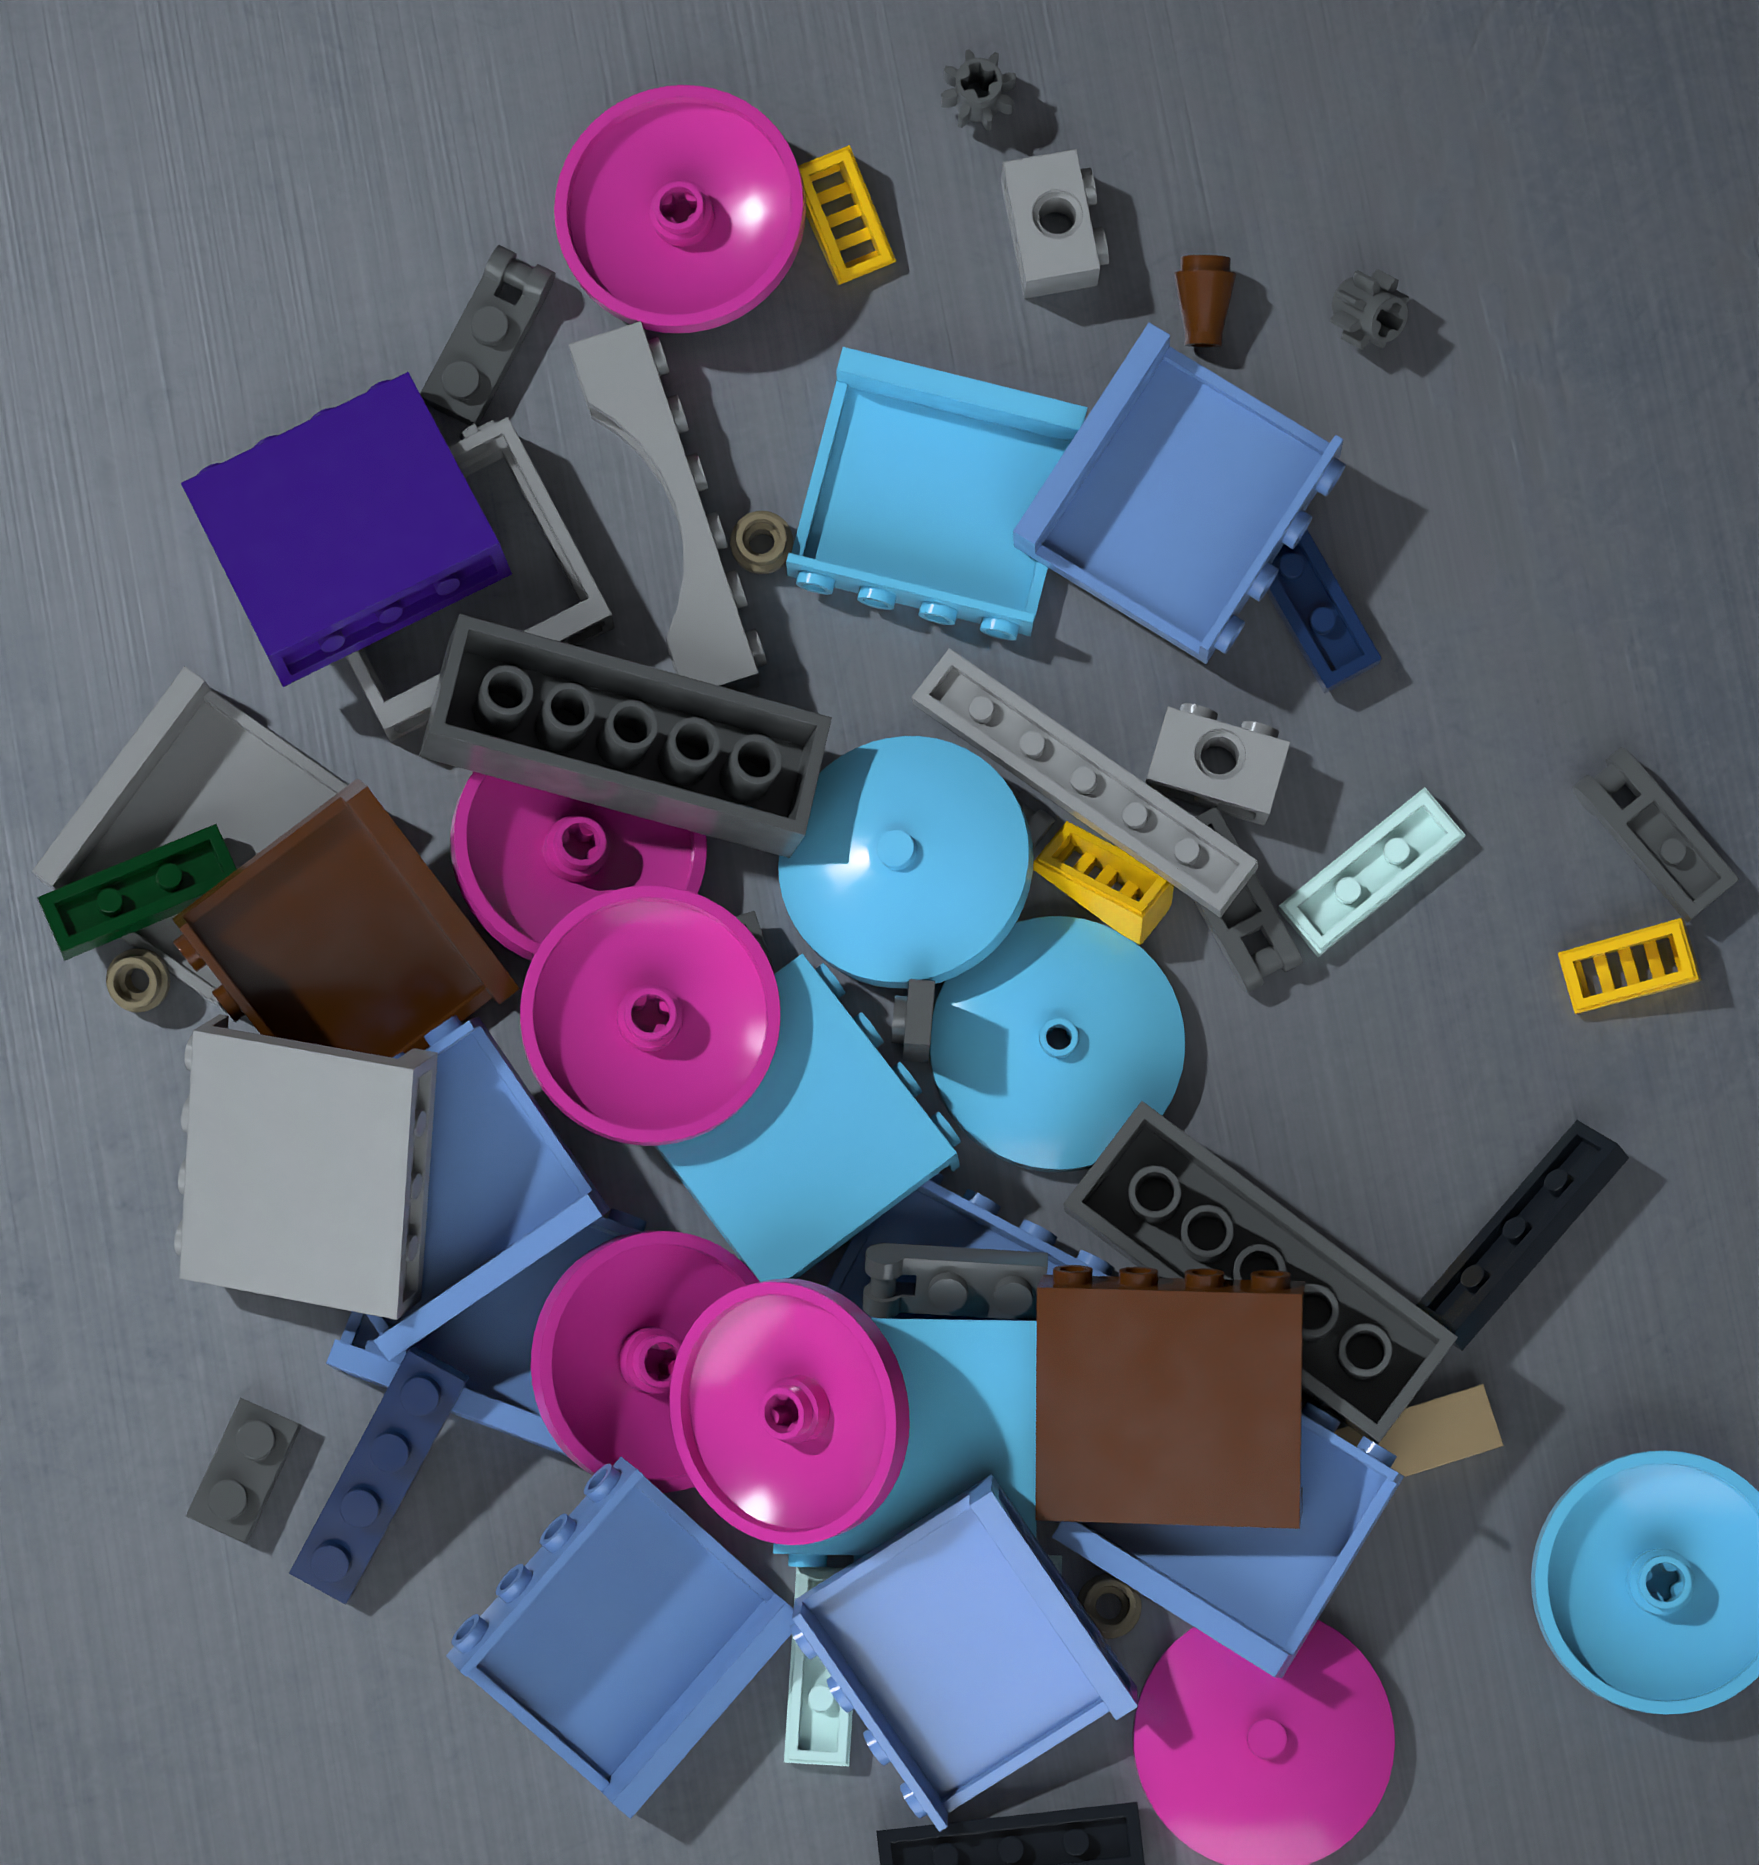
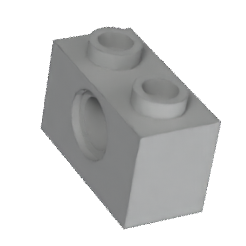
(1048, 260)
(1241, 793)

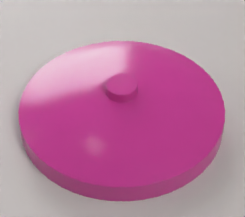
(680, 209)
(539, 855)
(649, 1015)
(612, 1345)
(789, 1411)
(1260, 1761)

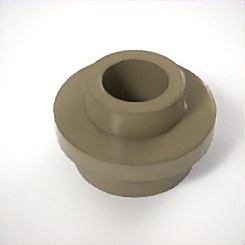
(755, 524)
(121, 986)
(1129, 1600)

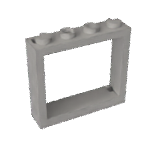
(572, 626)

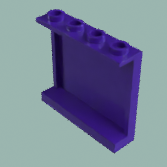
(346, 528)

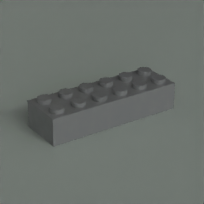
(625, 736)
(1185, 1209)

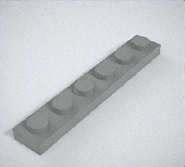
(1085, 782)

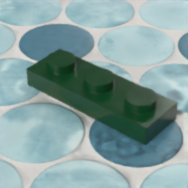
(136, 892)

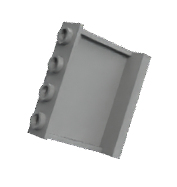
(181, 772)
(306, 1170)

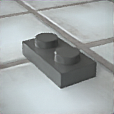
(914, 1020)
(243, 1470)

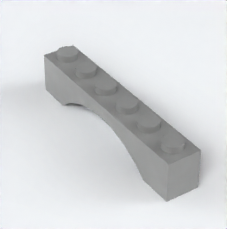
(627, 397)

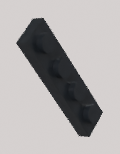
(1522, 1231)
(1057, 1837)

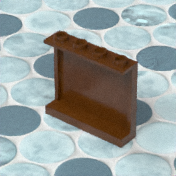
(341, 936)
(1169, 1398)

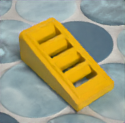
(845, 162)
(1115, 908)
(1682, 951)

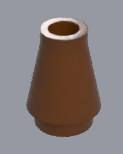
(1204, 297)

